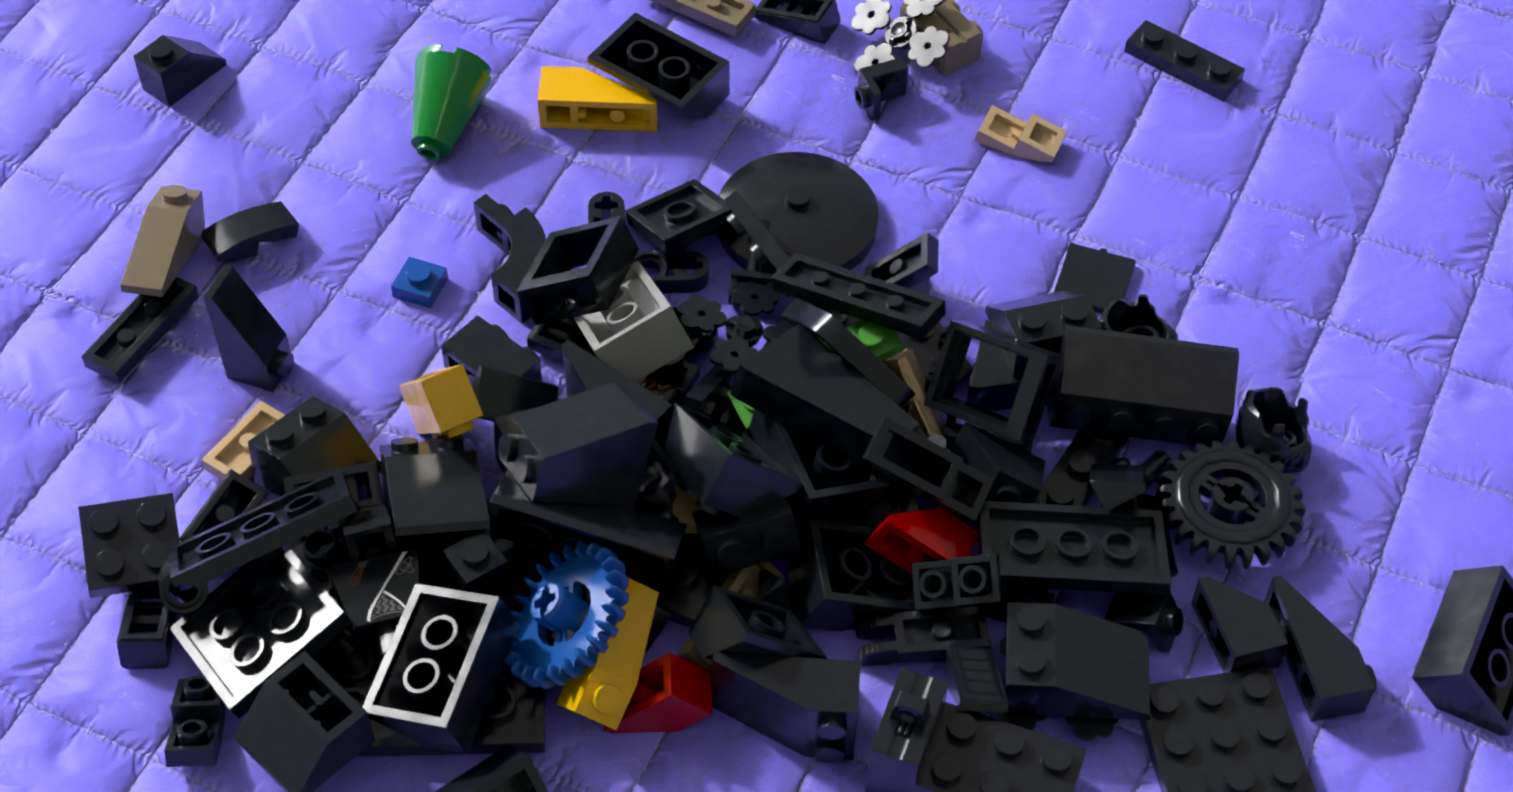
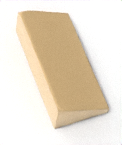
(907, 369)

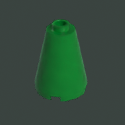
(445, 97)

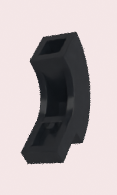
(520, 239)

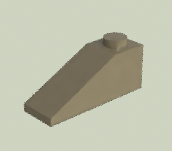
(164, 240)

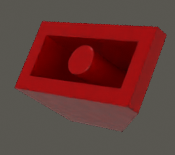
(922, 537)
(667, 697)

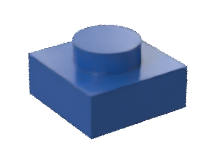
(419, 282)

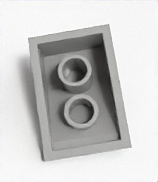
(637, 330)

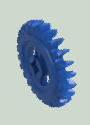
(558, 606)

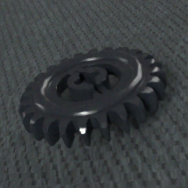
(1231, 502)

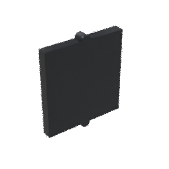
(1096, 274)

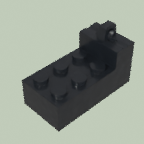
(941, 749)

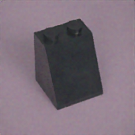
(581, 448)

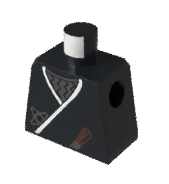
(376, 594)

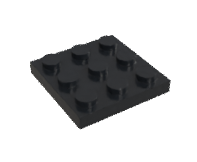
(258, 626)
(1224, 735)

